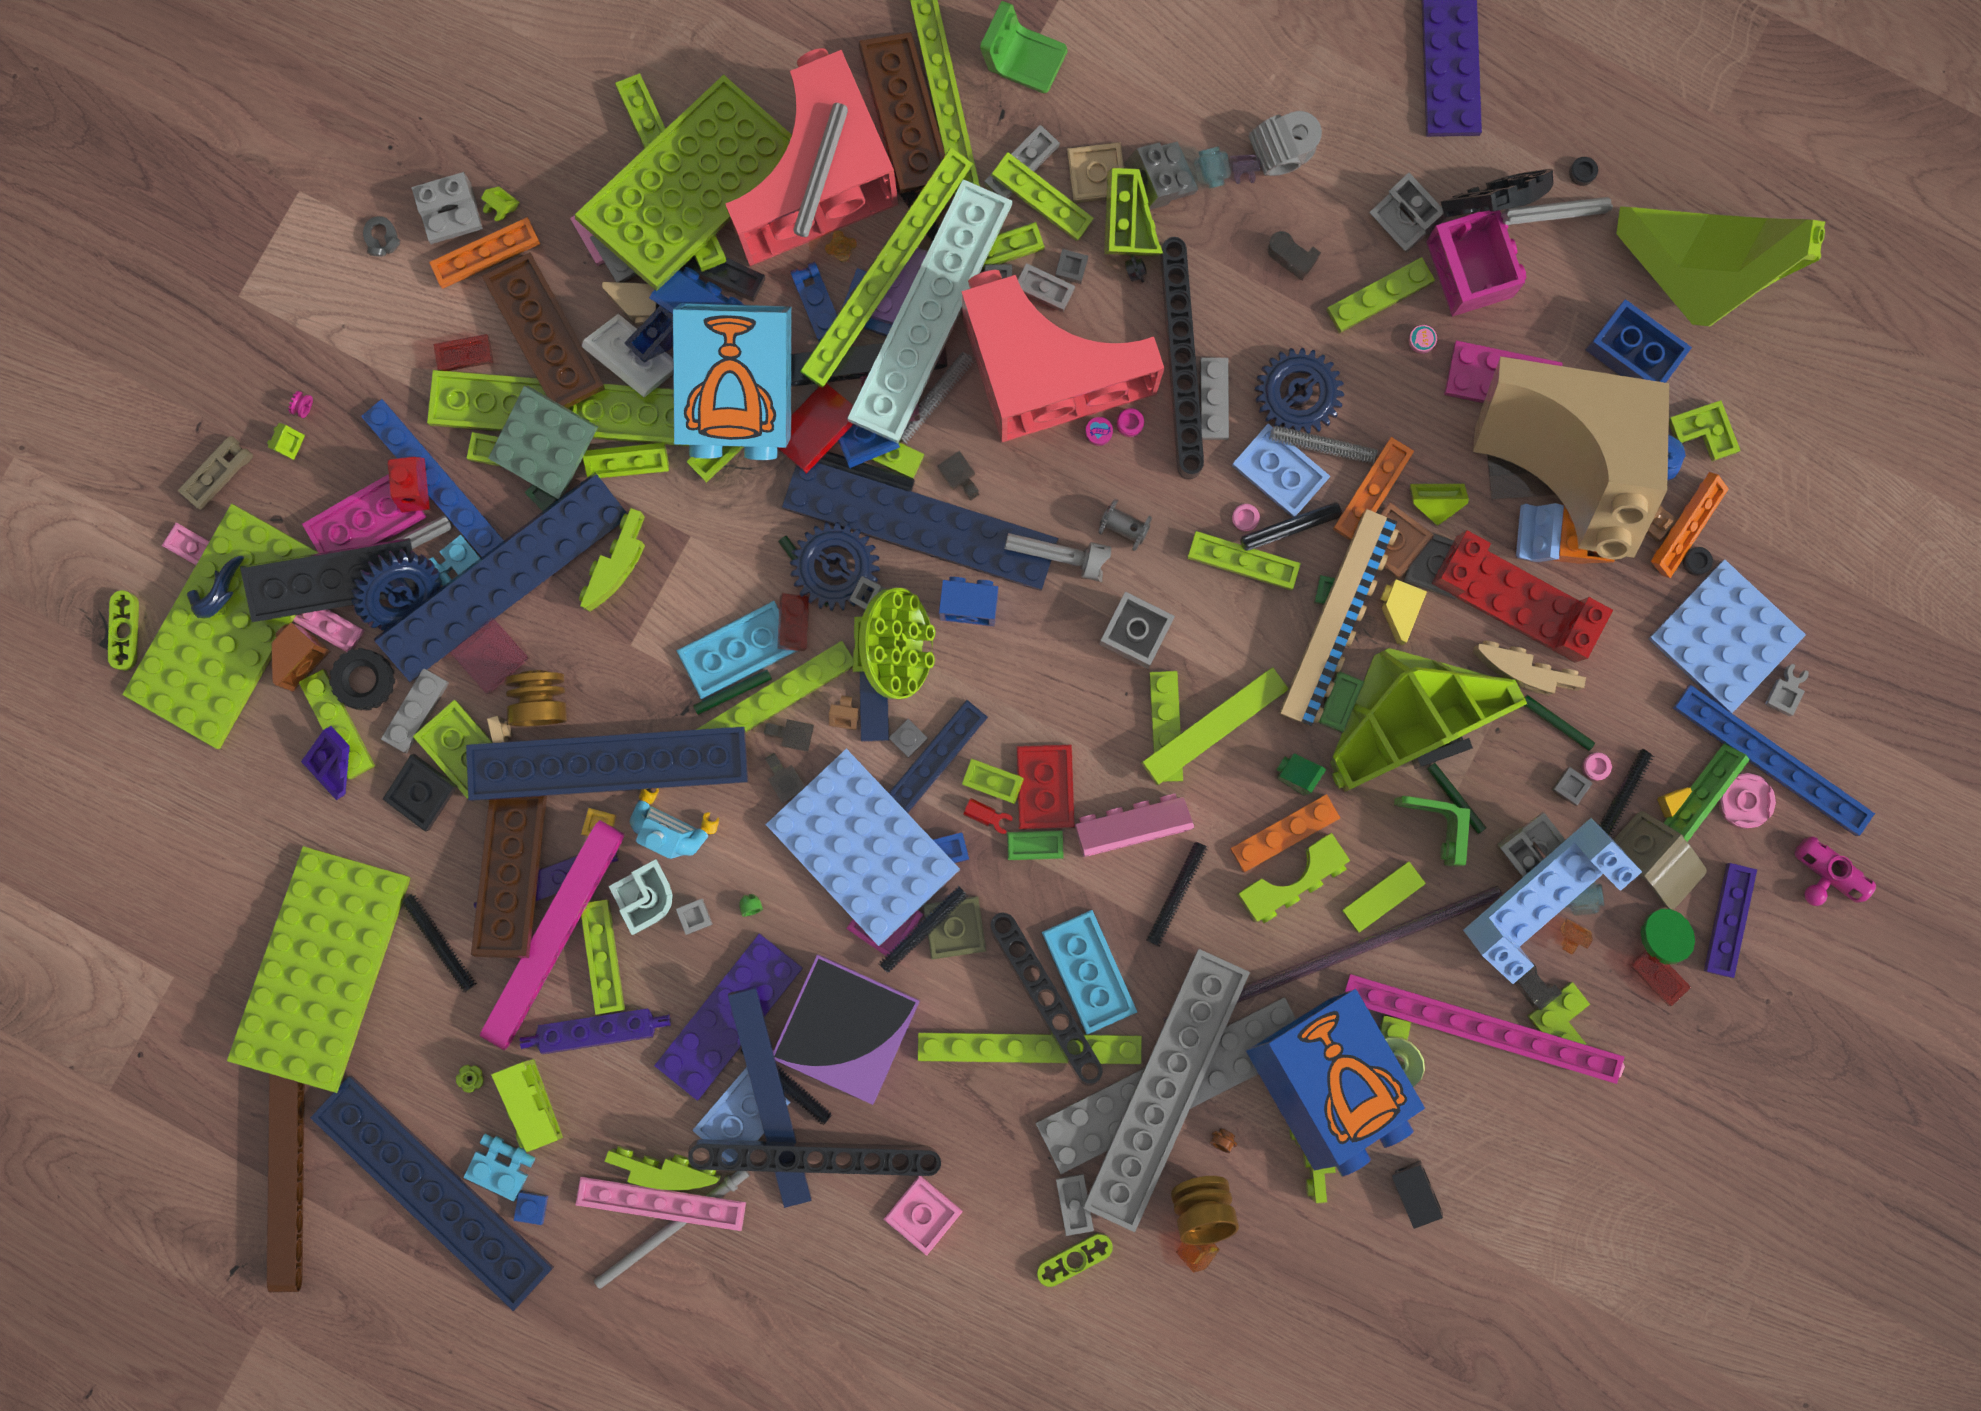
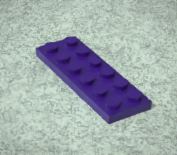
(1451, 68)
(711, 1034)

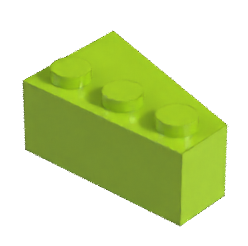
(1128, 216)
(527, 1105)

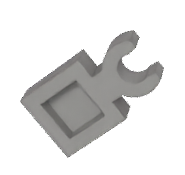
(1786, 694)

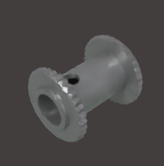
(1122, 522)

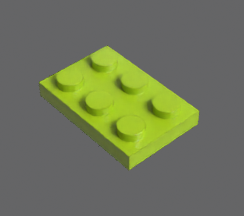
(446, 742)

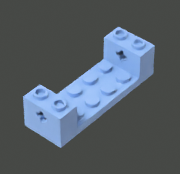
(1544, 894)

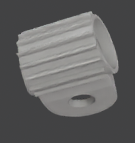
(1276, 144)

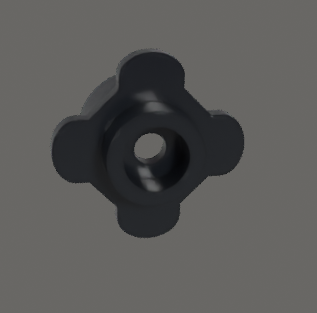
(1136, 268)

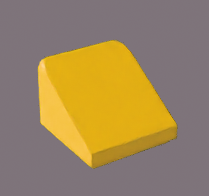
(1673, 801)

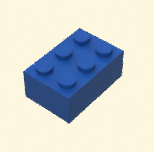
(1637, 345)

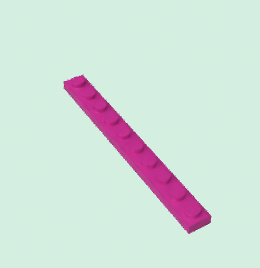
(1487, 1029)

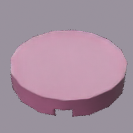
(1747, 801)

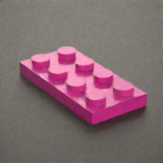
(1474, 367)
(360, 519)

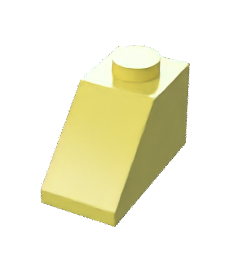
(1401, 608)

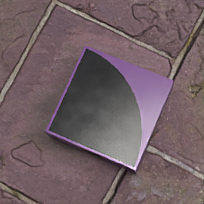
(845, 1029)

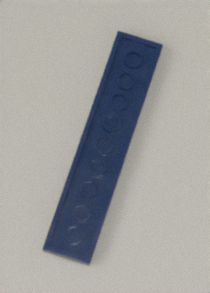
(916, 523)
(501, 577)
(606, 763)
(432, 1193)

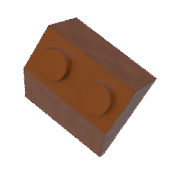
(295, 655)

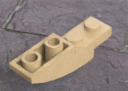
(1518, 665)

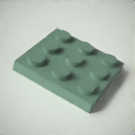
(543, 442)

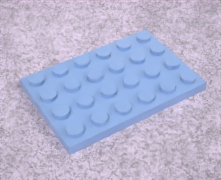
(862, 847)

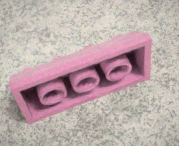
(1133, 826)

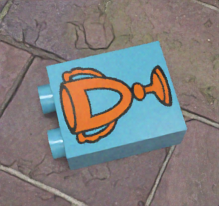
(732, 378)

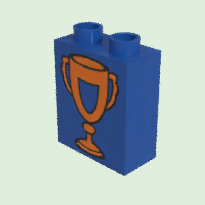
(1337, 1083)

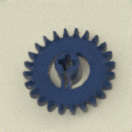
(1318, 373)
(812, 551)
(391, 581)

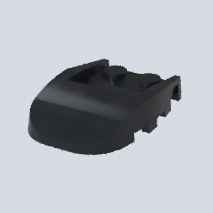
(1501, 193)

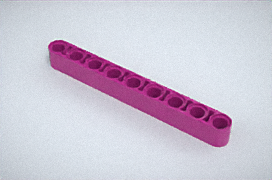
(552, 935)

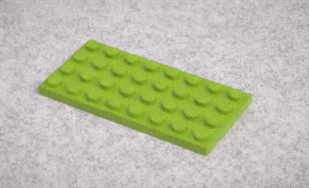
(678, 186)
(208, 667)
(319, 969)

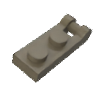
(215, 473)

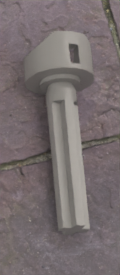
(1089, 560)

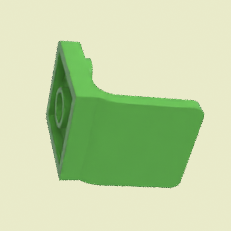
(1021, 53)
(1455, 849)

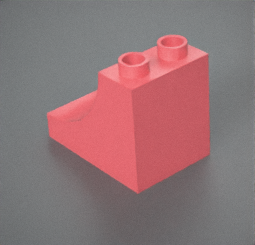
(858, 179)
(1041, 372)

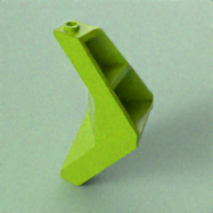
(1717, 260)
(1412, 709)

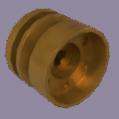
(535, 699)
(1204, 1210)

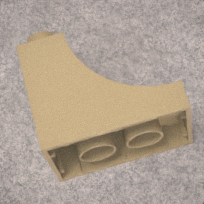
(1587, 438)

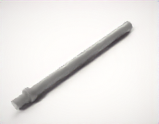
(730, 1184)

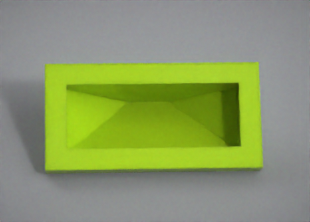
(1439, 500)

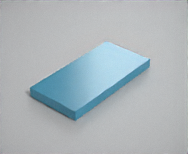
(734, 651)
(1089, 972)

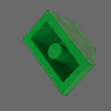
(1299, 773)

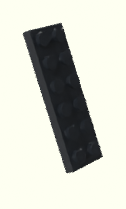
(313, 580)

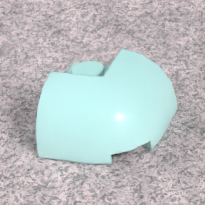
(643, 896)

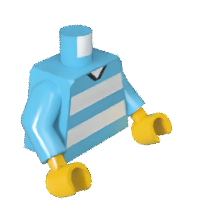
(666, 833)

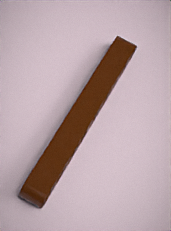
(285, 1185)

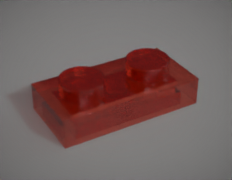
(463, 353)
(793, 622)
(1660, 978)

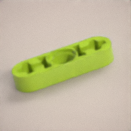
(113, 649)
(1052, 1263)

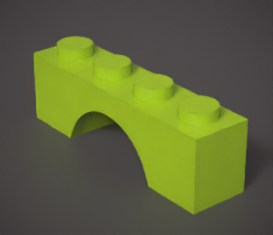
(1322, 859)

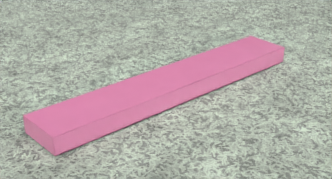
(661, 1203)

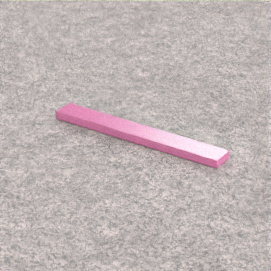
(322, 623)

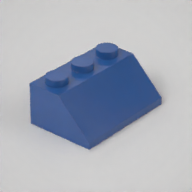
(688, 288)

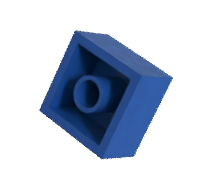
(968, 601)

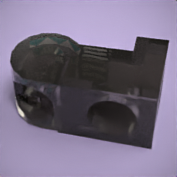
(1291, 255)
(1535, 989)

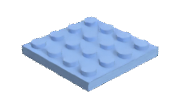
(1726, 636)

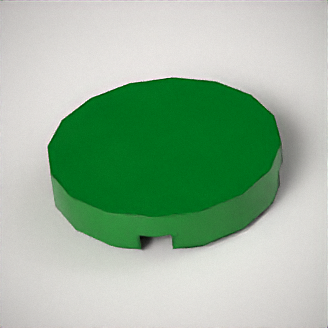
(1667, 936)

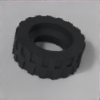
(340, 679)

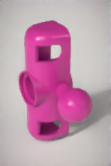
(1845, 882)

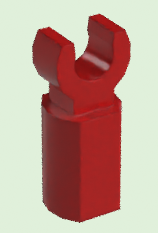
(985, 815)

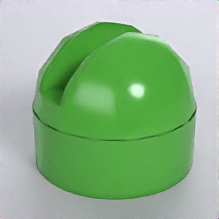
(750, 905)

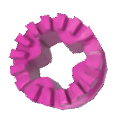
(301, 404)

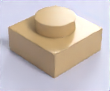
(499, 729)

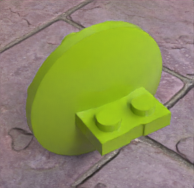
(891, 643)

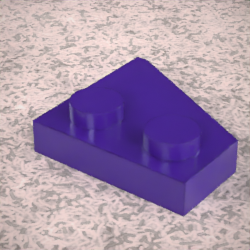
(329, 761)

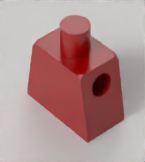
(408, 480)

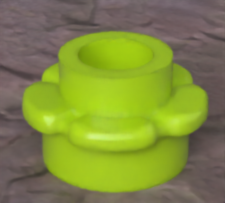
(477, 1078)

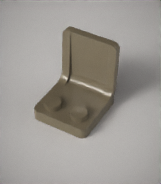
(1663, 857)

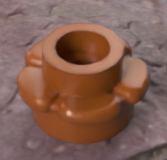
(1223, 1140)

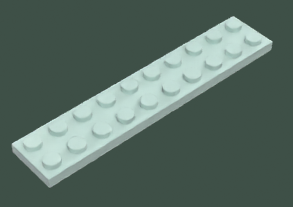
(929, 311)

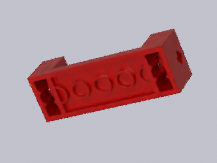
(1521, 599)

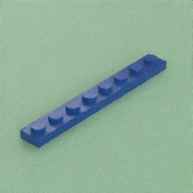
(440, 485)
(1774, 761)

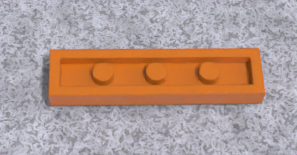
(484, 253)
(1374, 486)
(1689, 525)
(1285, 833)

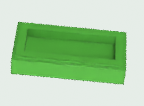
(1341, 701)
(1035, 845)

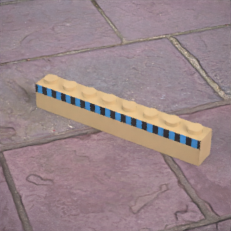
(1338, 617)

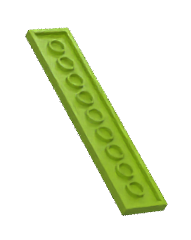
(487, 401)

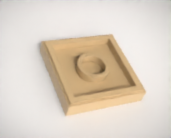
(1089, 170)

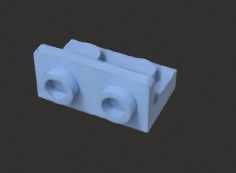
(1539, 532)

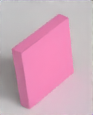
(923, 1215)

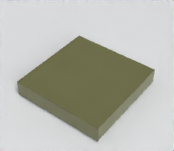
(958, 933)

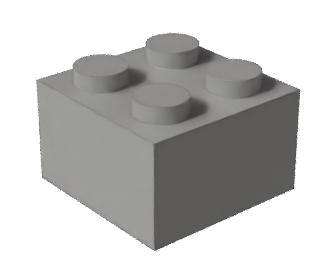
(1136, 630)

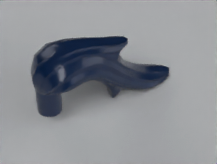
(219, 593)

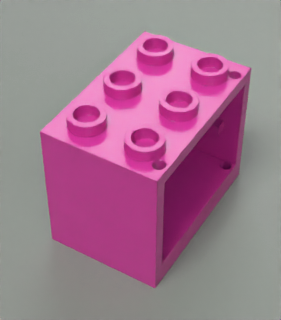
(1475, 261)

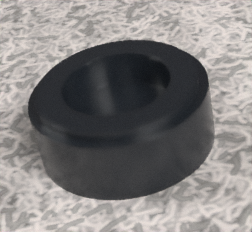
(1583, 171)
(1697, 561)

